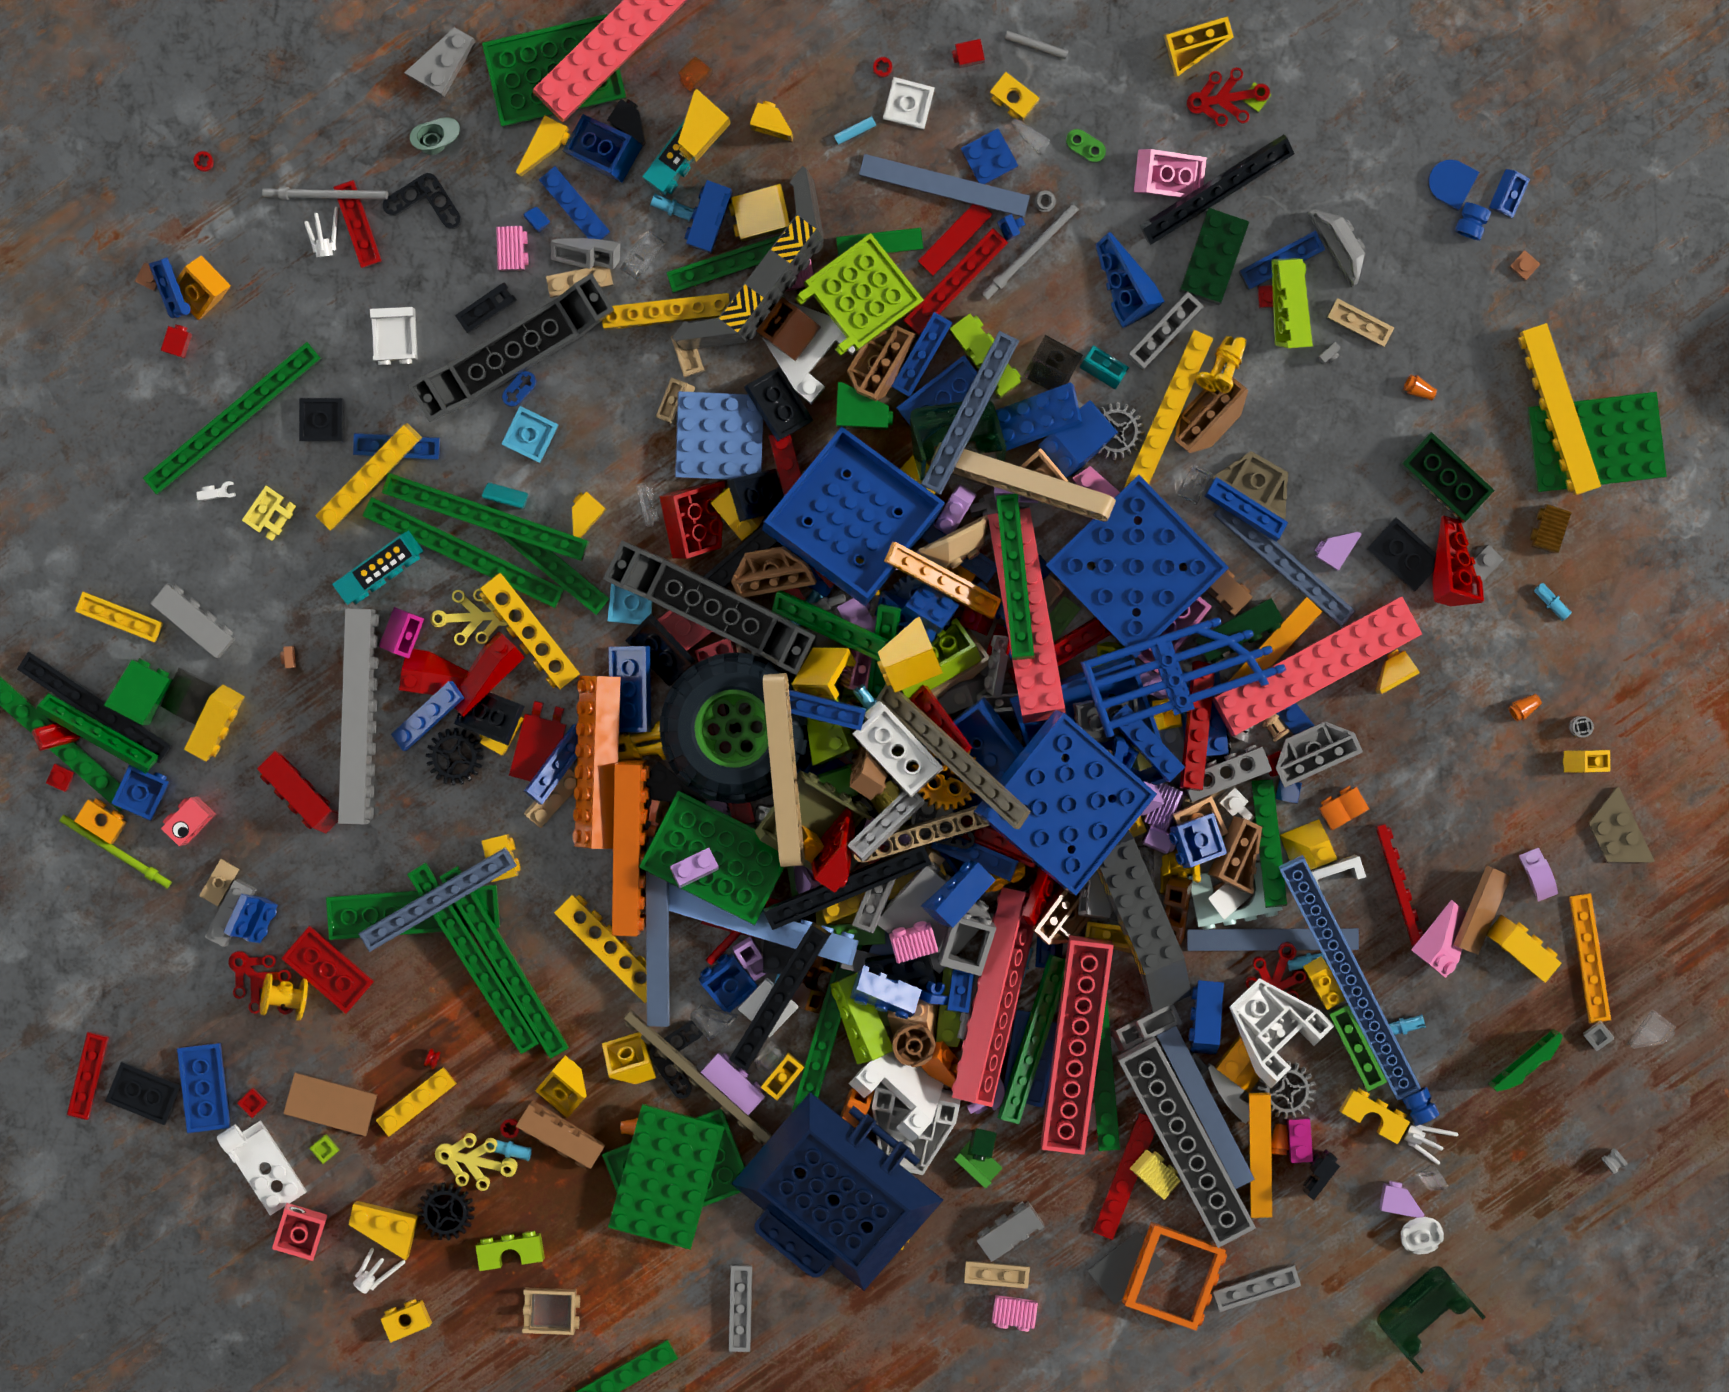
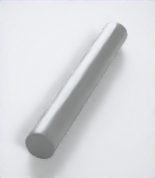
(1036, 44)

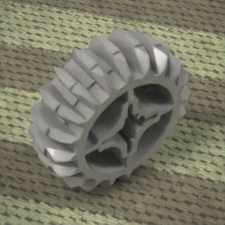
(1131, 422)
(1296, 1087)

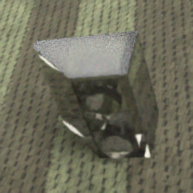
(1052, 364)
(187, 695)

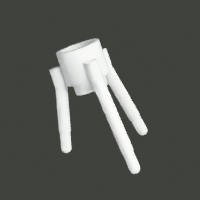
(322, 246)
(1415, 1136)
(365, 1279)

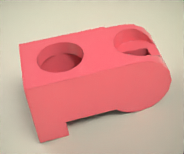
(720, 647)

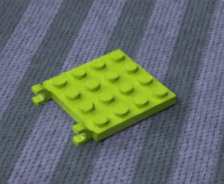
(862, 293)

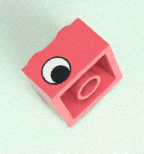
(188, 820)
(299, 1231)

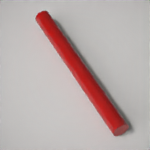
(725, 944)

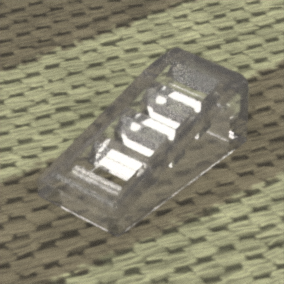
(1031, 136)
(1433, 1179)

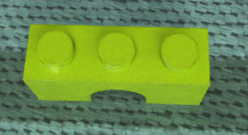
(528, 1246)

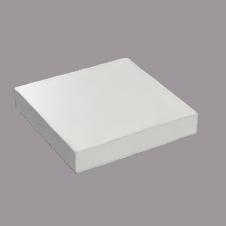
(908, 103)
(755, 1000)

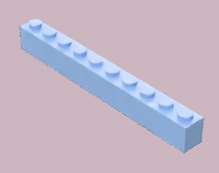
(837, 948)

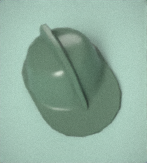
(434, 135)

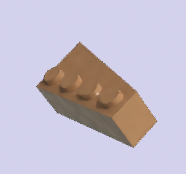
(867, 773)
(560, 1134)

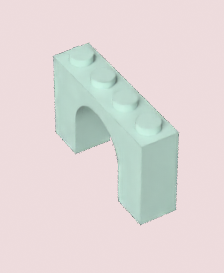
(1208, 916)

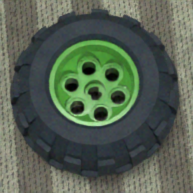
(697, 754)

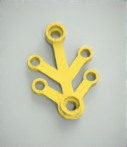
(476, 617)
(473, 1160)

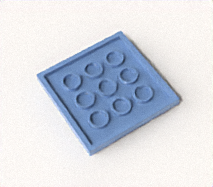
(717, 436)

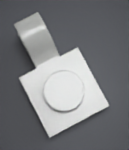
(211, 493)
(1235, 803)

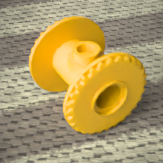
(284, 994)

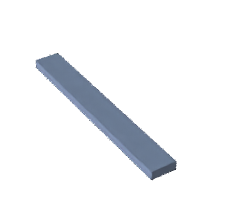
(944, 185)
(969, 412)
(1288, 567)
(437, 899)
(1259, 939)
(657, 951)
(1205, 1107)

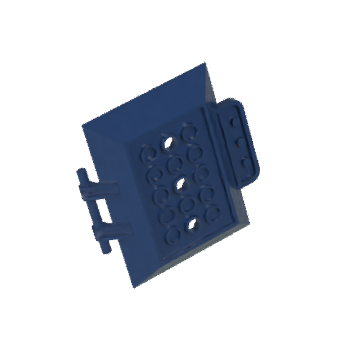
(842, 1163)

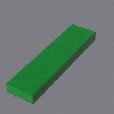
(890, 241)

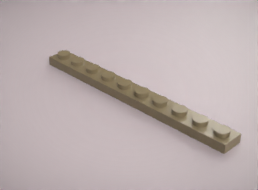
(955, 757)
(682, 1065)

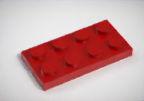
(328, 969)

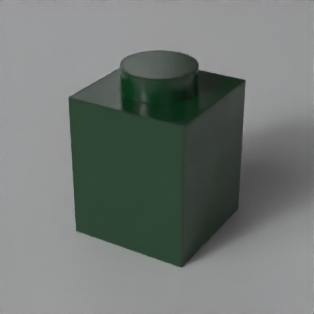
(981, 1144)

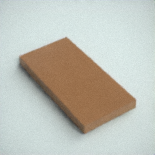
(1482, 910)
(330, 1104)

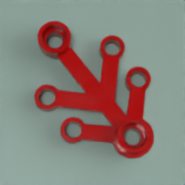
(1225, 98)
(1279, 970)
(256, 978)

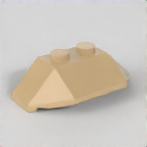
(958, 545)

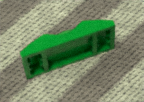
(1527, 1062)

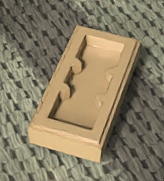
(689, 360)
(219, 882)

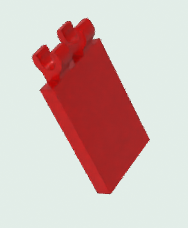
(536, 742)

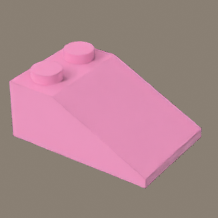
(1168, 173)
(1437, 943)

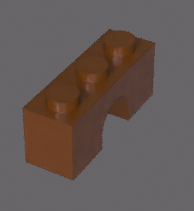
(1177, 904)
(808, 994)

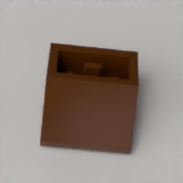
(788, 329)

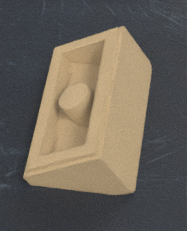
(668, 406)

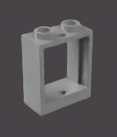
(964, 964)

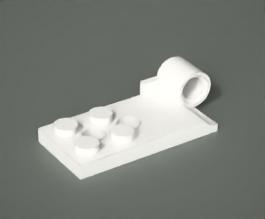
(883, 733)
(249, 1151)

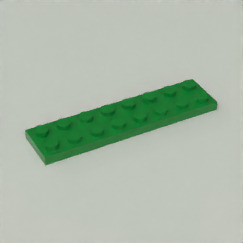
(355, 913)

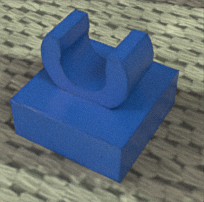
(1010, 227)
(934, 995)

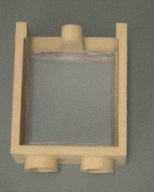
(551, 1311)

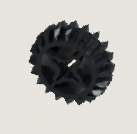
(458, 746)
(454, 1216)

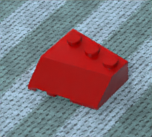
(692, 521)
(834, 860)

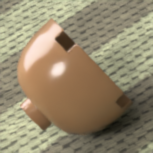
(913, 1044)

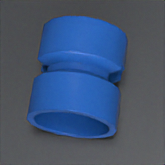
(1471, 224)
(1421, 1108)

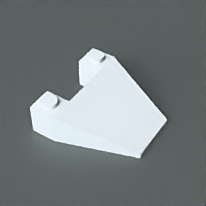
(799, 370)
(1268, 1021)
(908, 1084)
(890, 1112)

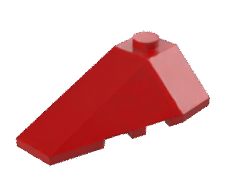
(1454, 573)
(428, 673)

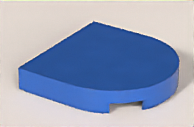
(1451, 182)

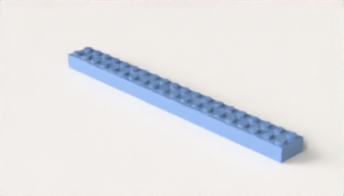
(1349, 977)

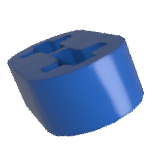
(515, 384)

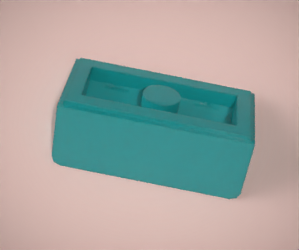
(1104, 367)
(505, 495)

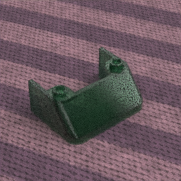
(932, 423)
(1420, 1307)

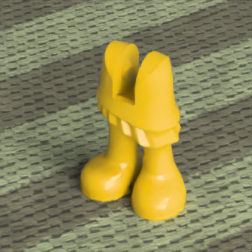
(1229, 353)
(633, 752)

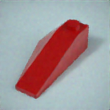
(492, 664)

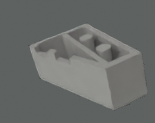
(442, 62)
(1009, 1230)

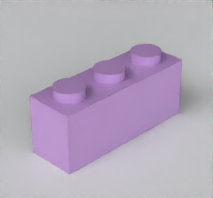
(734, 1082)

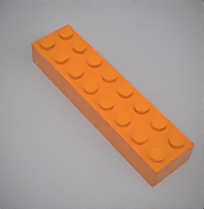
(596, 761)
(629, 846)

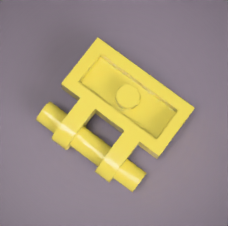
(263, 509)

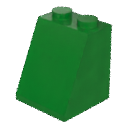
(860, 412)
(139, 692)

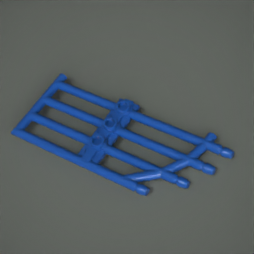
(1171, 674)

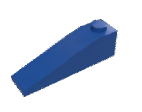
(1130, 286)

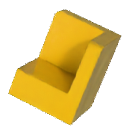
(1166, 719)

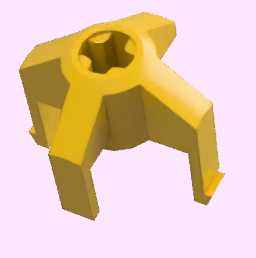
(1171, 867)

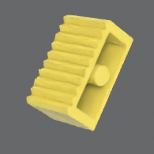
(1155, 1174)

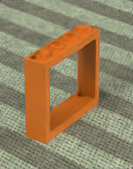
(1143, 1262)

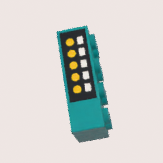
(668, 167)
(381, 565)

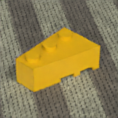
(1195, 42)
(214, 723)
(1524, 948)
(385, 1226)

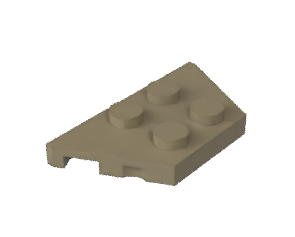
(1259, 481)
(1618, 832)

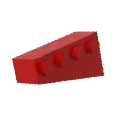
(298, 792)

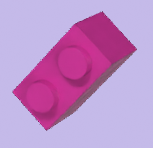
(401, 632)
(1299, 1139)

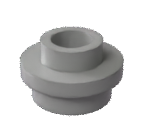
(1045, 194)

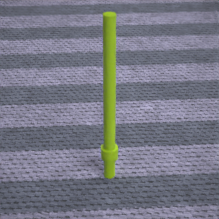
(150, 873)

